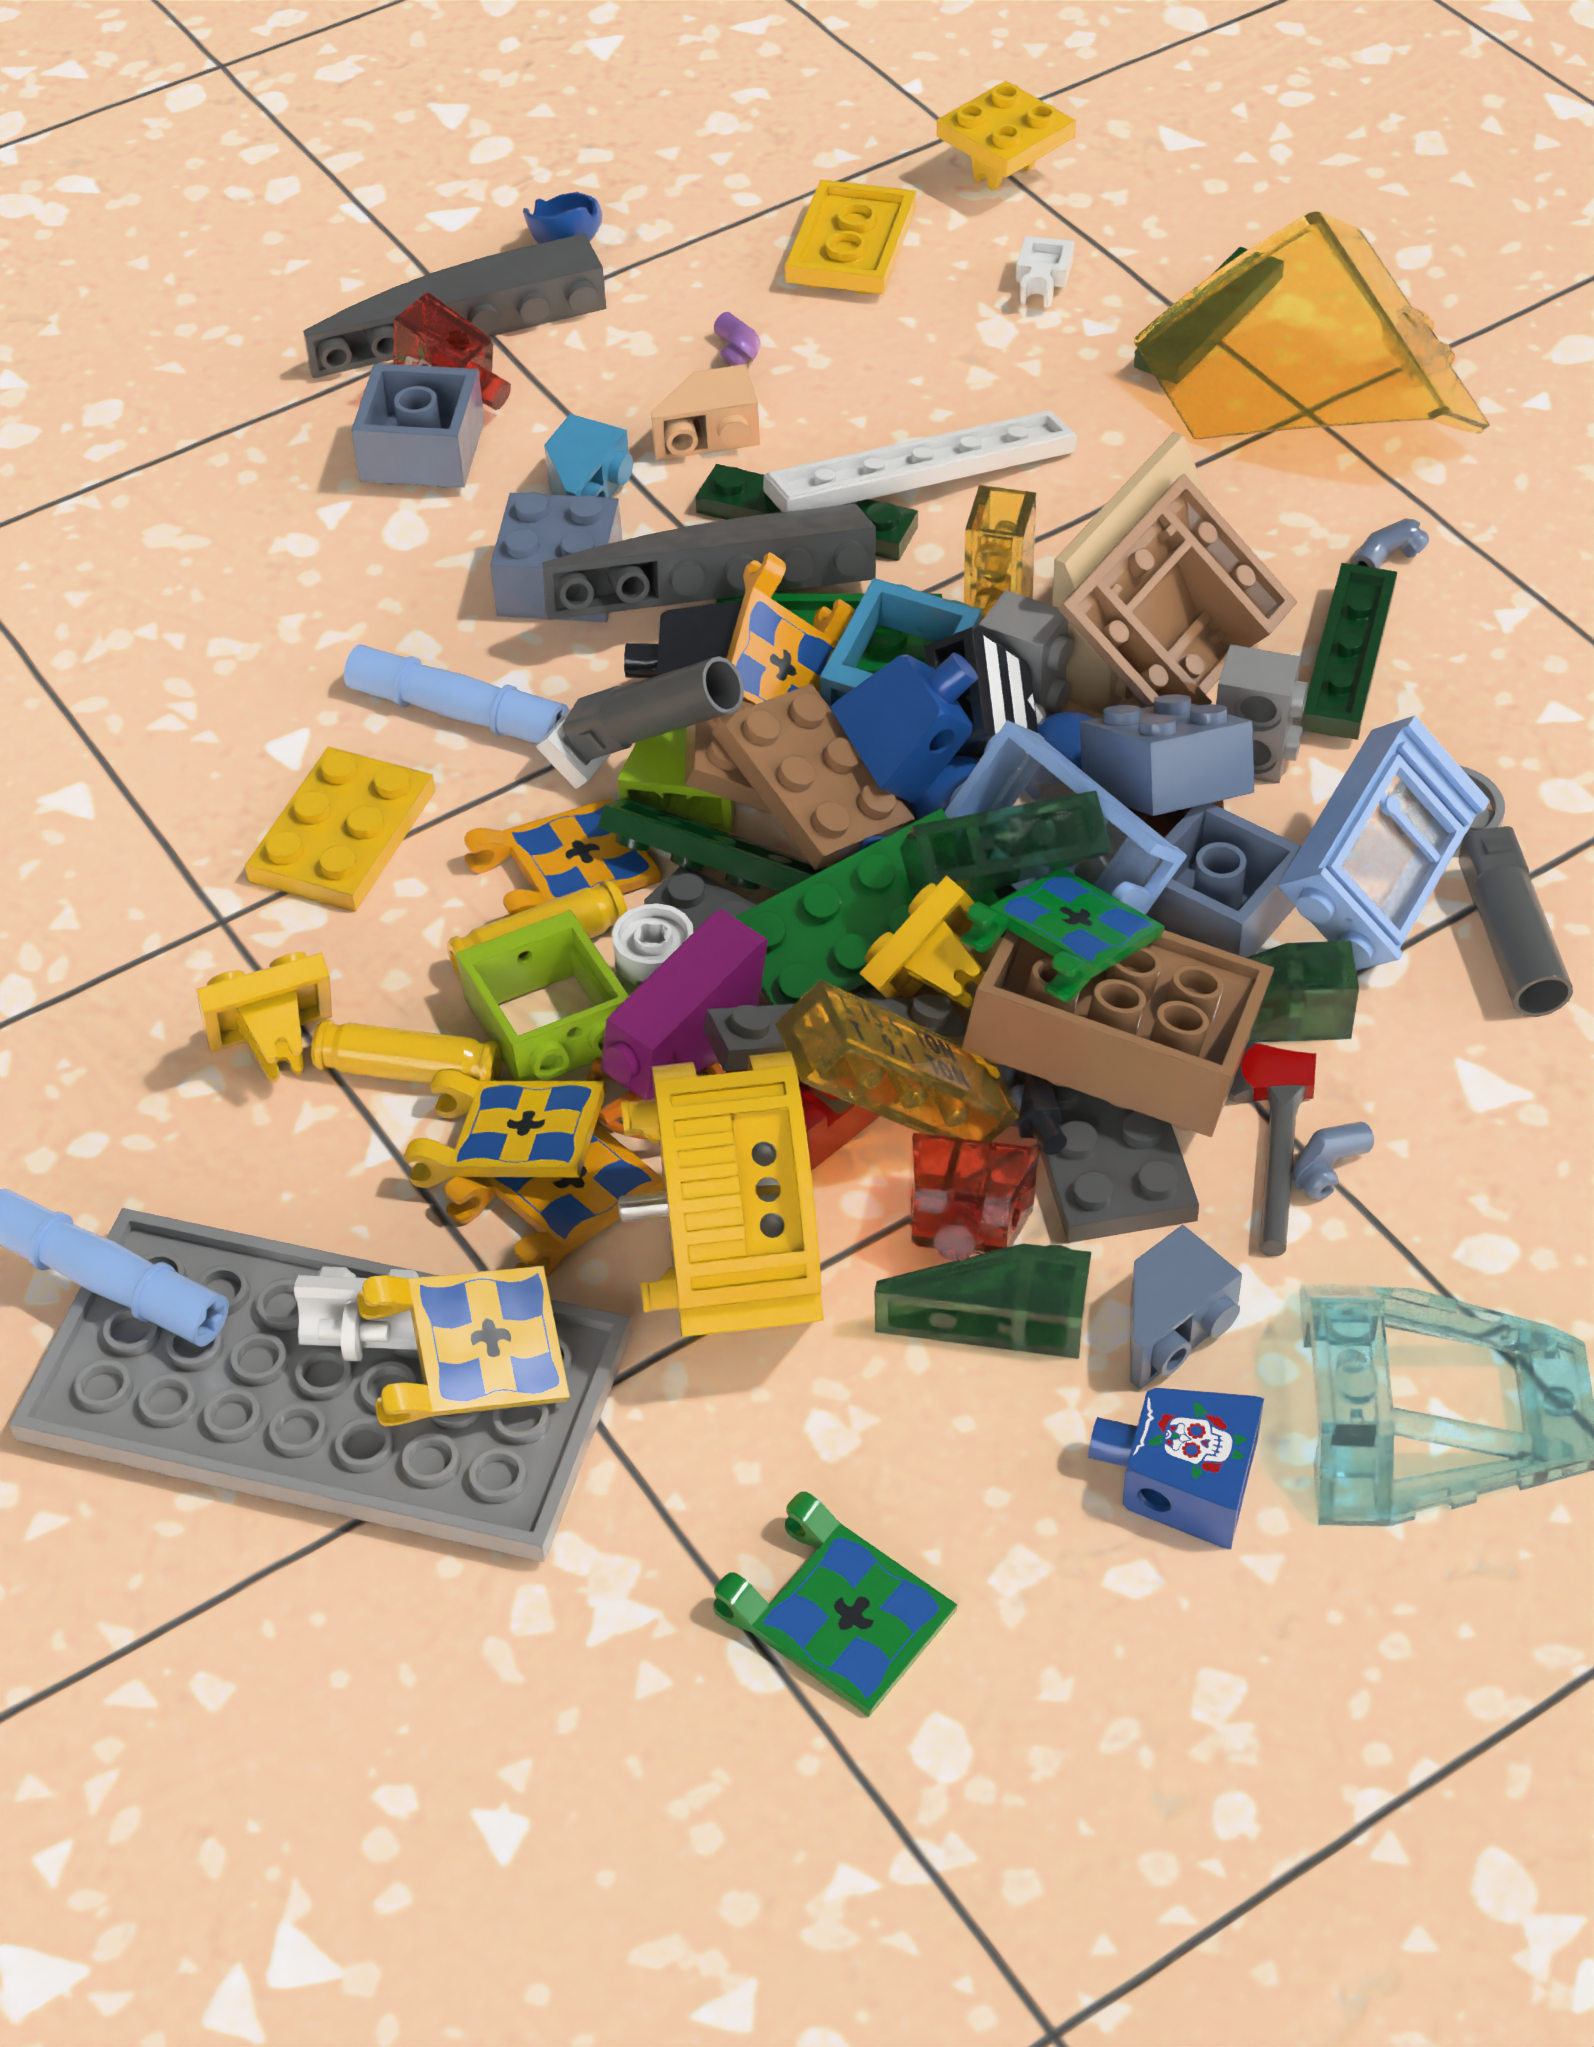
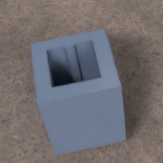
(1177, 1301)

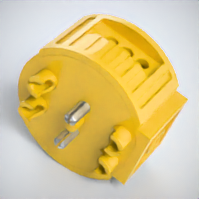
(731, 1196)

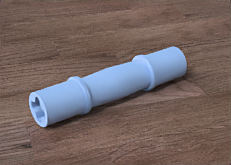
(451, 694)
(110, 1270)

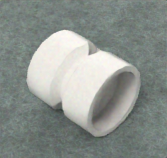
(645, 940)

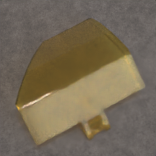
(1304, 340)

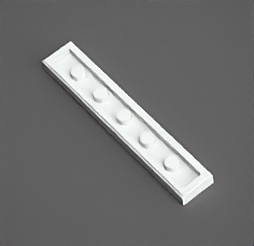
(920, 462)

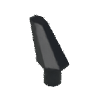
(1041, 1115)

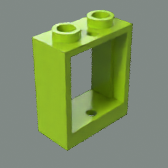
(556, 951)

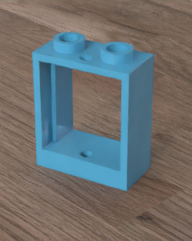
(895, 608)

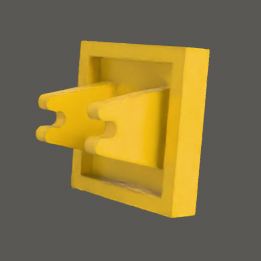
(1005, 131)
(927, 948)
(267, 1009)

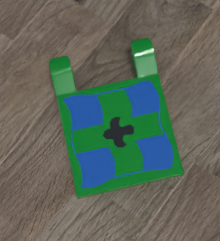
(1069, 921)
(845, 1614)

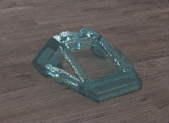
(1359, 1420)

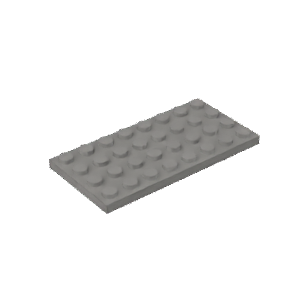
(299, 1418)

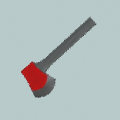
(1283, 1080)

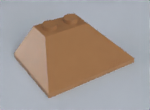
(1176, 599)

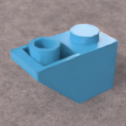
(587, 458)

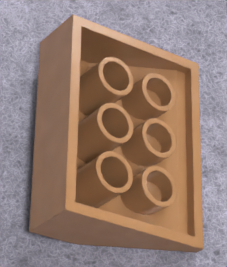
(1143, 1035)

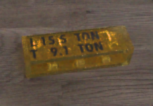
(894, 1066)

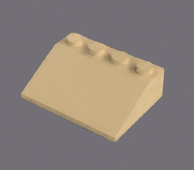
(1090, 677)

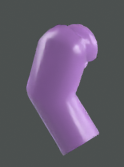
(742, 339)

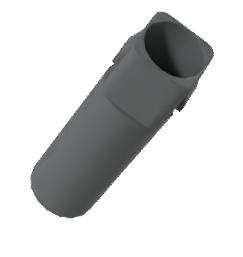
(652, 707)
(1514, 921)

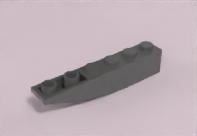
(490, 292)
(710, 561)

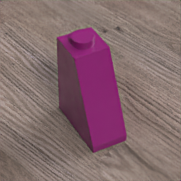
(666, 1014)

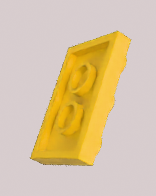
(851, 237)
(340, 828)

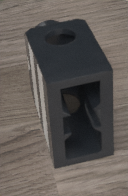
(997, 695)

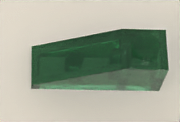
(1006, 844)
(1309, 992)
(999, 1299)

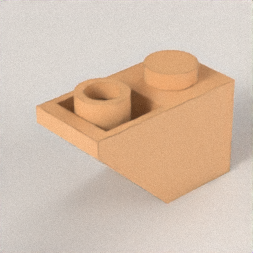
(707, 414)

